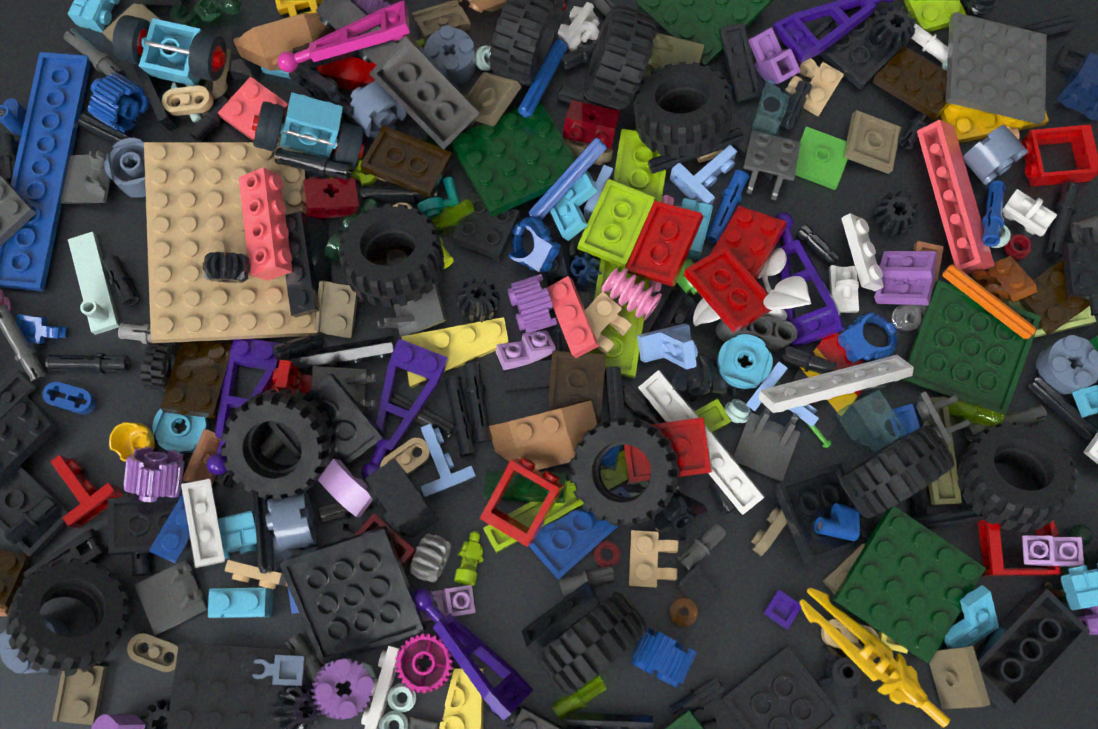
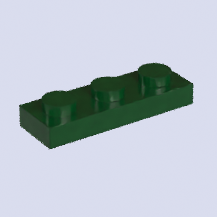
(522, 488)

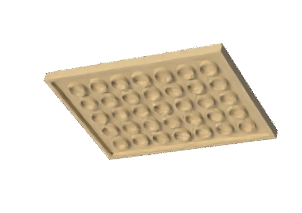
(198, 211)

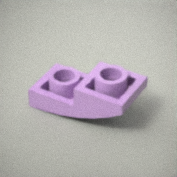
(528, 350)
(345, 488)
(1052, 551)
(455, 600)

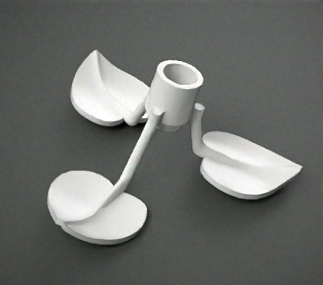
(787, 294)

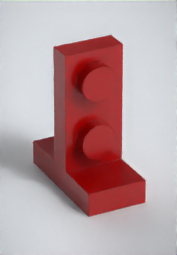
(289, 377)
(91, 499)

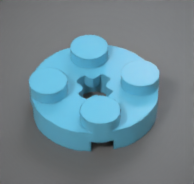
(757, 354)
(168, 435)

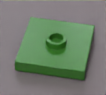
(821, 158)

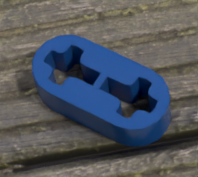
(71, 392)

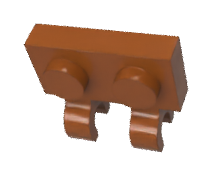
(1006, 280)

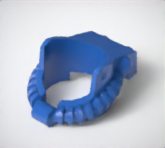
(544, 249)
(858, 348)

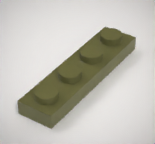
(945, 489)

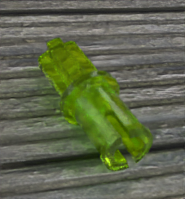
(452, 215)
(976, 413)
(579, 698)

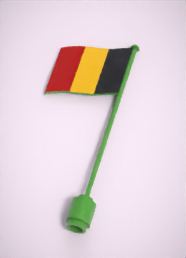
(828, 349)

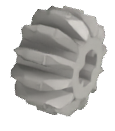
(430, 557)

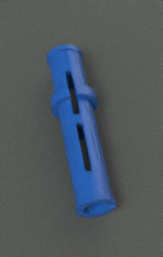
(731, 197)
(993, 220)

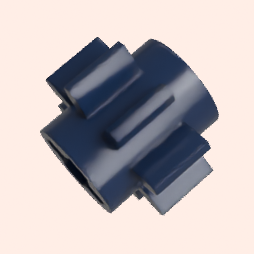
(585, 269)

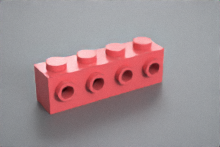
(265, 224)

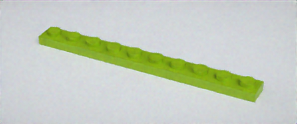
(715, 419)

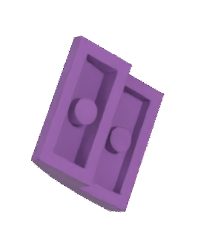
(907, 277)

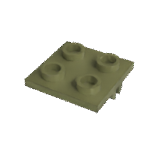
(672, 50)

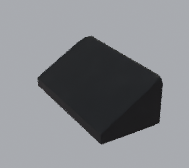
(239, 67)
(677, 310)

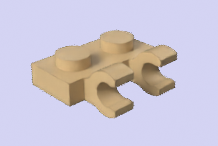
(823, 84)
(605, 312)
(645, 559)

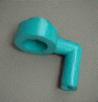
(434, 206)

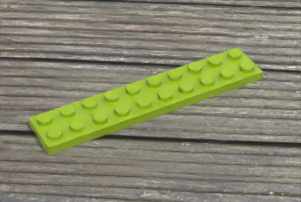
(632, 172)

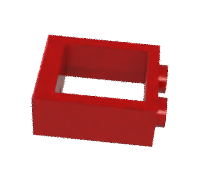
(1083, 150)
(506, 523)
(992, 552)

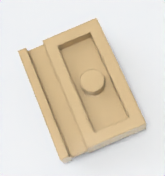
(244, 572)

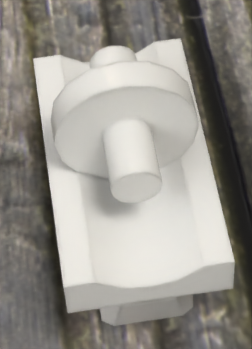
(582, 28)
(1028, 213)
(844, 288)

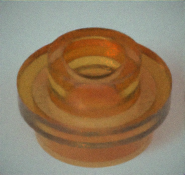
(678, 618)

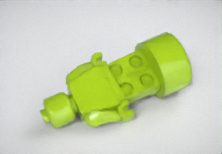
(471, 553)

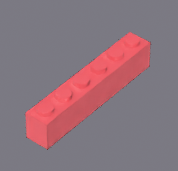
(954, 197)

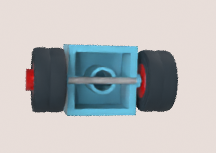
(170, 50)
(308, 128)

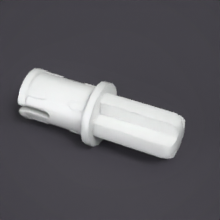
(930, 43)

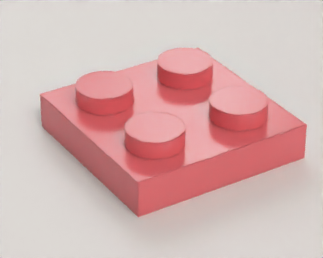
(246, 103)

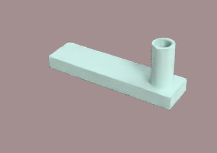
(93, 283)

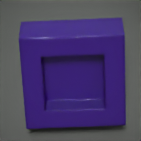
(782, 609)

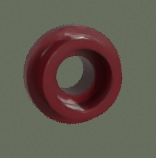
(1022, 242)
(613, 547)

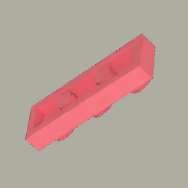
(572, 317)

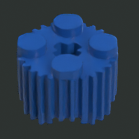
(117, 101)
(664, 656)

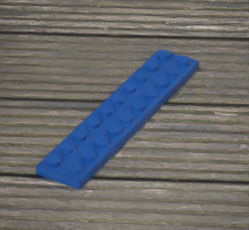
(43, 165)

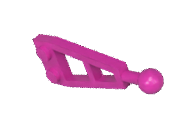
(394, 26)

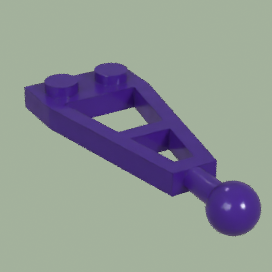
(801, 40)
(821, 321)
(244, 353)
(416, 361)
(509, 692)

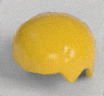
(130, 436)

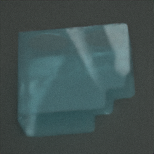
(767, 121)
(871, 421)

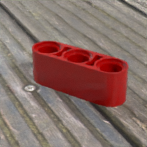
(349, 72)

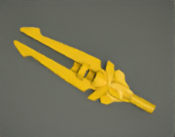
(898, 678)

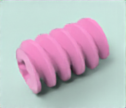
(631, 293)

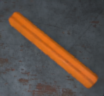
(989, 302)

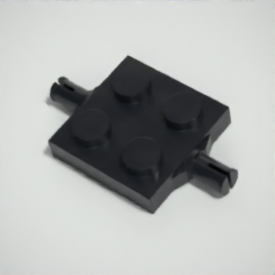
(321, 88)
(1082, 269)

